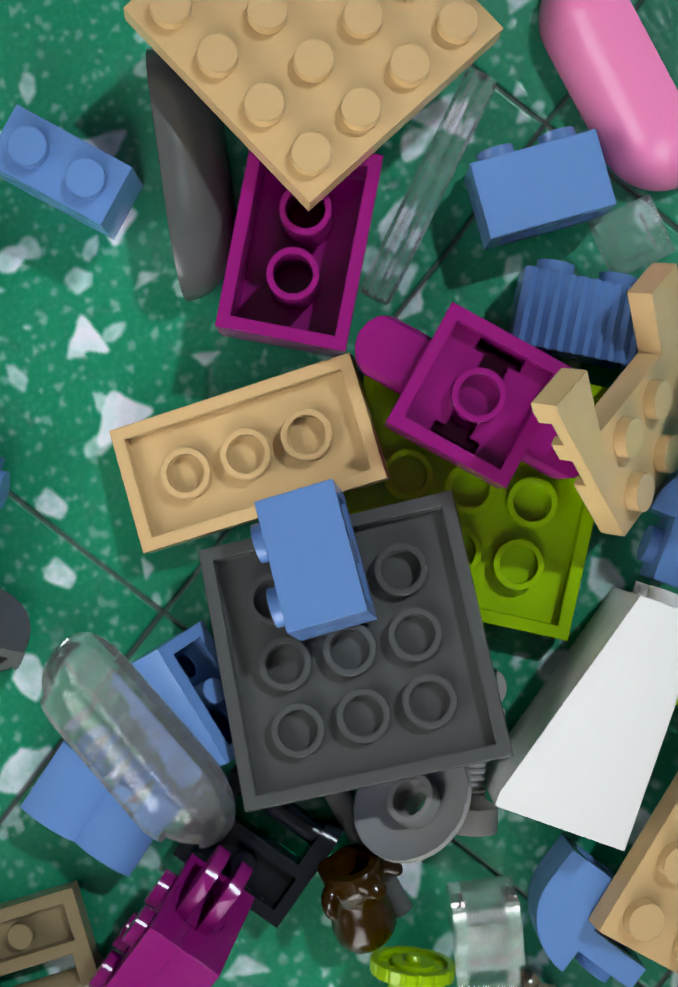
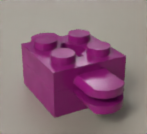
(465, 393)
(185, 931)

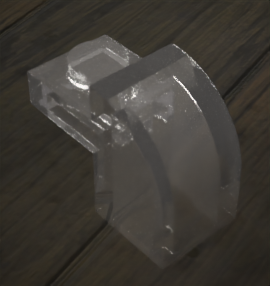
(486, 932)

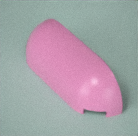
(616, 86)

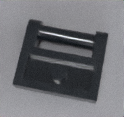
(277, 873)

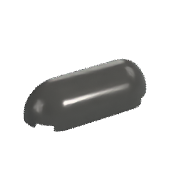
(193, 179)

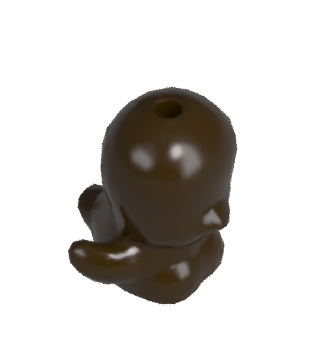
(357, 897)

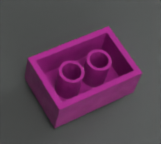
(295, 269)

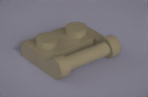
(45, 929)

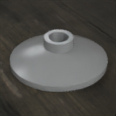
(393, 829)

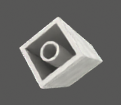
(597, 722)

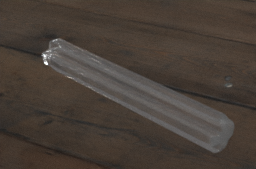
(428, 186)

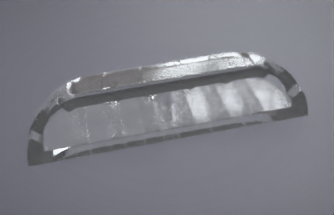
(135, 743)

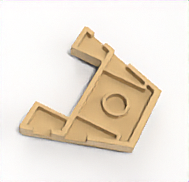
(631, 434)

